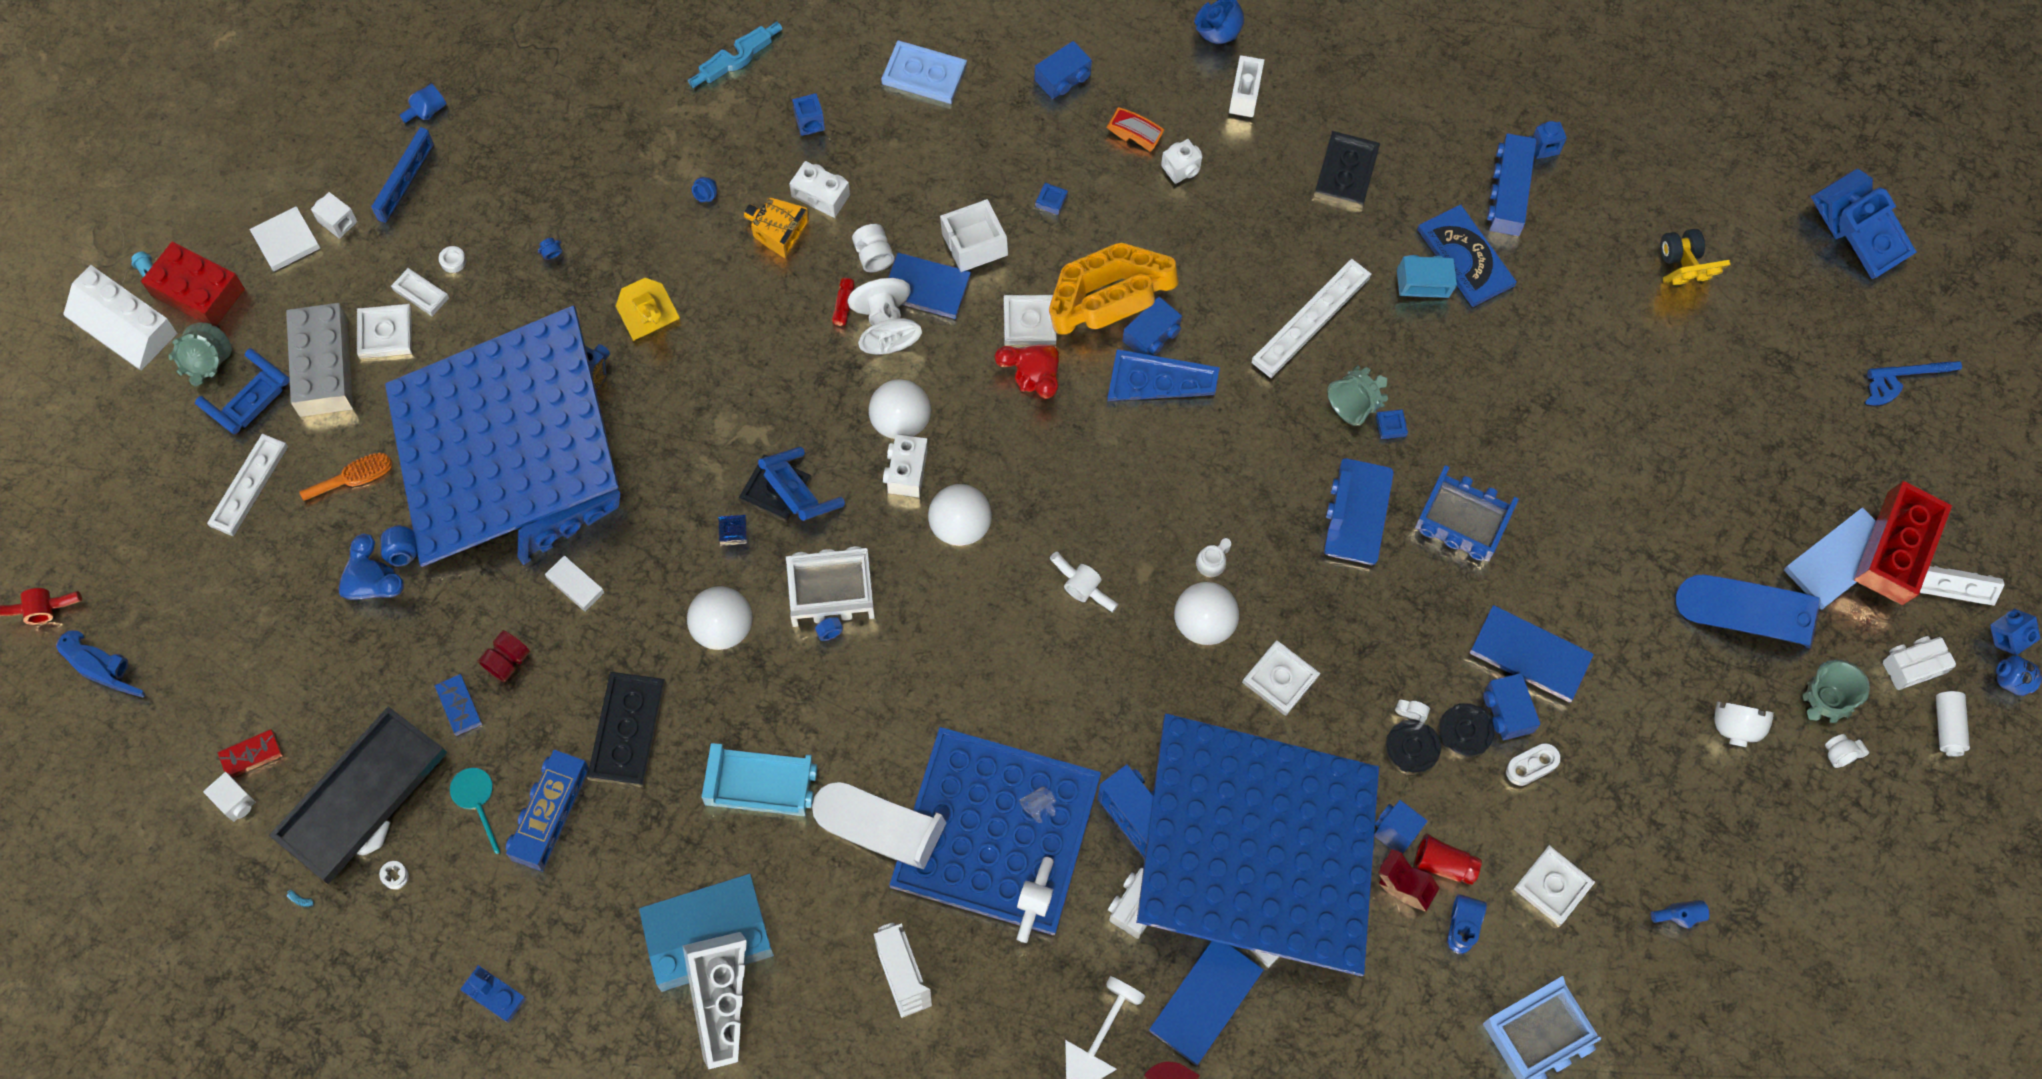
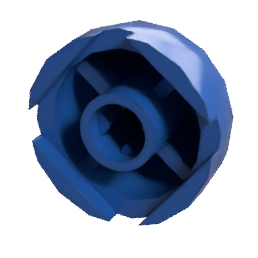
(1220, 21)

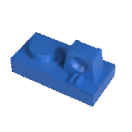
(493, 994)

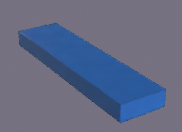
(402, 175)

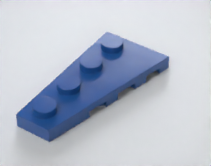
(1153, 377)
(563, 523)

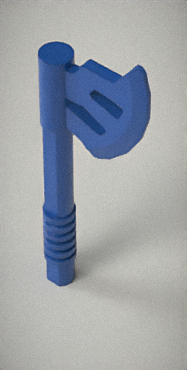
(1890, 373)

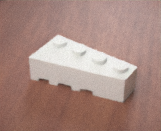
(715, 982)

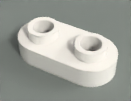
(1531, 764)

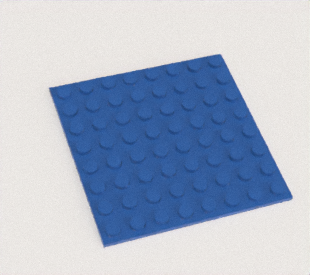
(500, 436)
(1260, 845)

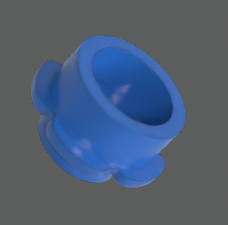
(550, 248)

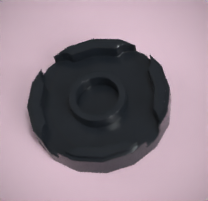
(1465, 730)
(1412, 747)

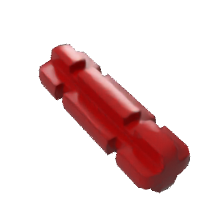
(841, 305)

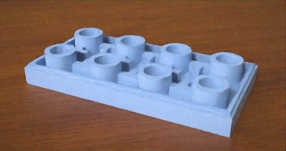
(1832, 562)

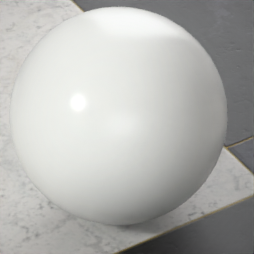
(899, 408)
(960, 514)
(1206, 613)
(719, 618)

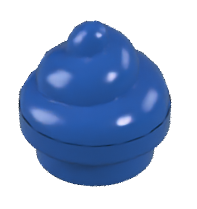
(704, 189)

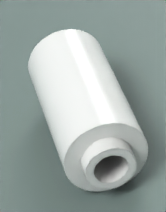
(1952, 723)

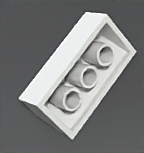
(117, 318)

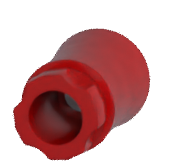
(1446, 861)

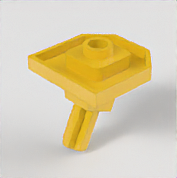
(645, 308)

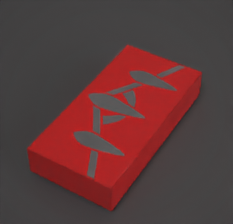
(250, 753)

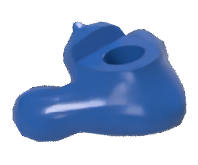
(366, 577)

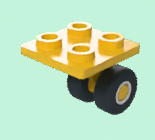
(1687, 251)

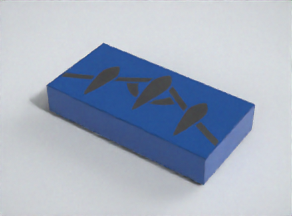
(458, 705)

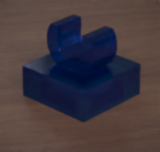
(732, 530)

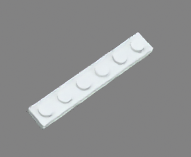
(1311, 318)

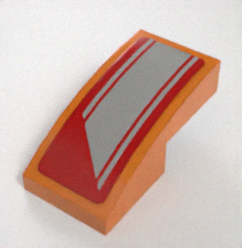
(1134, 126)

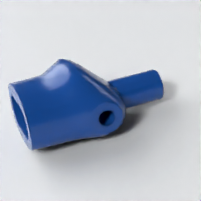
(424, 104)
(1683, 913)

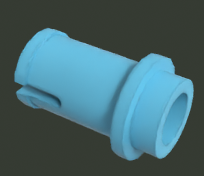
(142, 262)

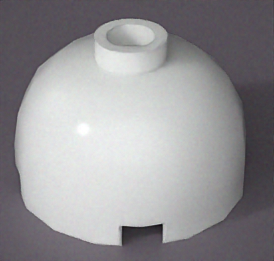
(1742, 723)

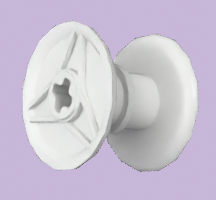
(880, 301)

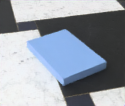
(924, 72)

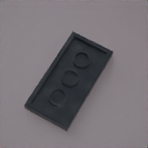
(626, 729)

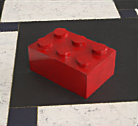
(193, 284)

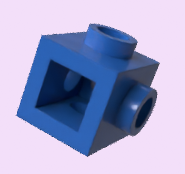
(2015, 631)

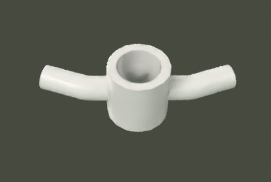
(1083, 582)
(1035, 899)

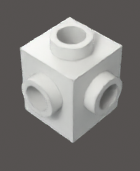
(1182, 161)

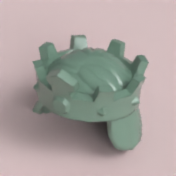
(200, 351)
(1357, 395)
(1836, 690)

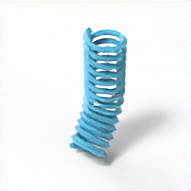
(308, 902)

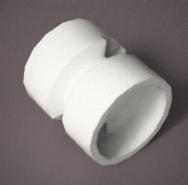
(873, 248)

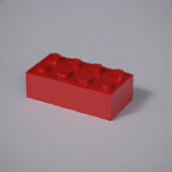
(1903, 543)

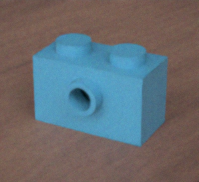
(1426, 276)

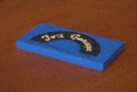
(1477, 266)

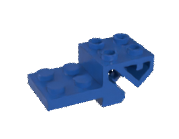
(1866, 220)

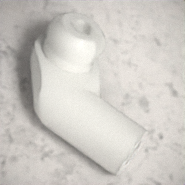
(376, 840)

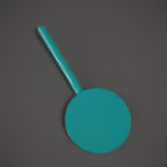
(471, 790)

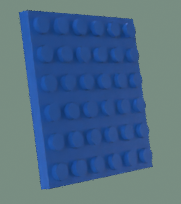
(988, 836)

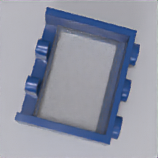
(1465, 516)

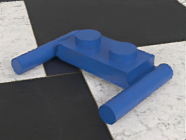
(251, 398)
(792, 488)

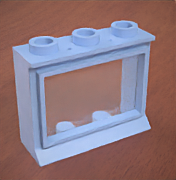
(1542, 1032)

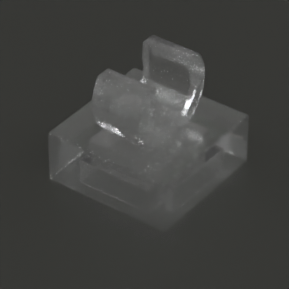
(1038, 801)

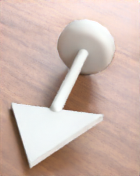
(1085, 1064)

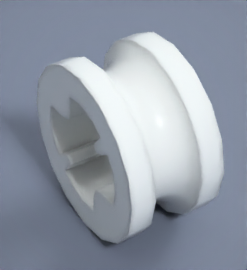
(385, 877)

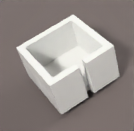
(974, 235)

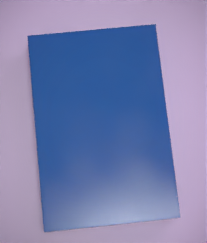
(932, 285)

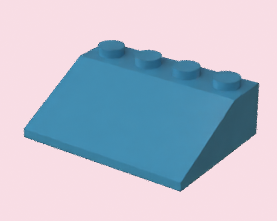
(698, 917)

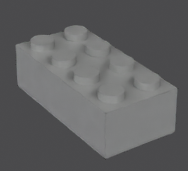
(319, 359)

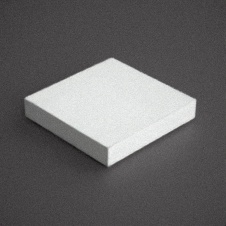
(284, 238)
(1028, 320)
(384, 331)
(1281, 678)
(1554, 885)

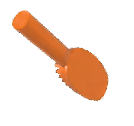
(355, 474)

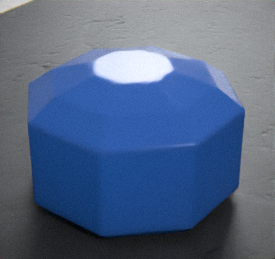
(828, 628)

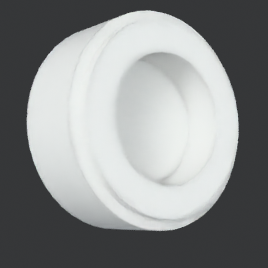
(452, 259)

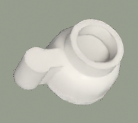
(1212, 559)
(1844, 751)

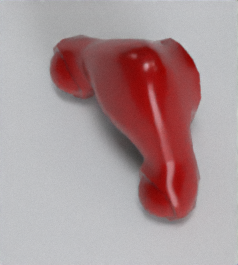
(1035, 367)

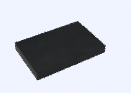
(1347, 169)

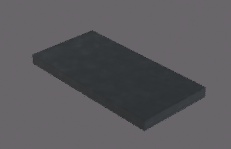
(358, 794)

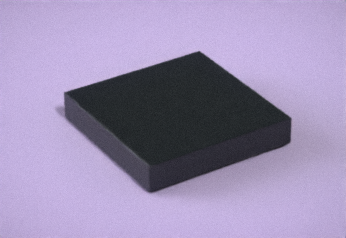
(762, 496)

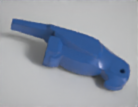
(95, 663)

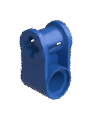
(1465, 919)

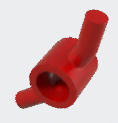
(38, 605)

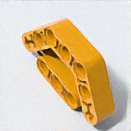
(1144, 275)

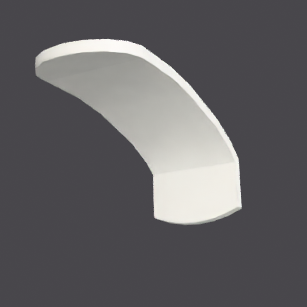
(877, 823)

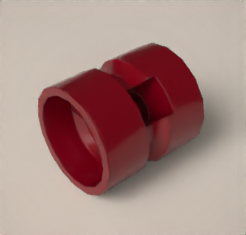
(506, 653)

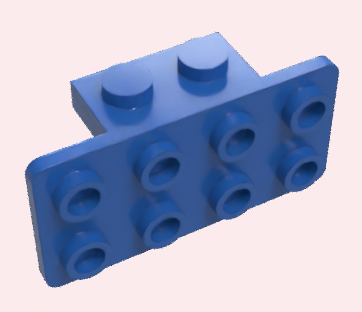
(1358, 511)

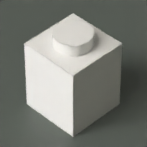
(334, 215)
(230, 797)

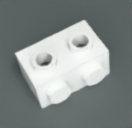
(820, 189)
(906, 466)

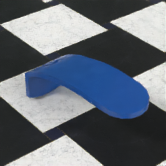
(1749, 608)

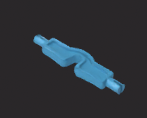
(724, 61)

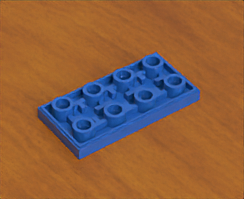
(1534, 652)
(1206, 1001)

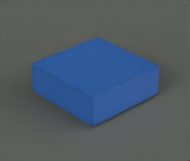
(1051, 198)
(1391, 424)

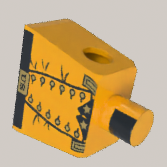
(777, 224)

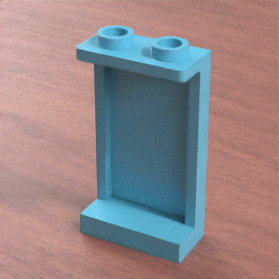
(758, 781)

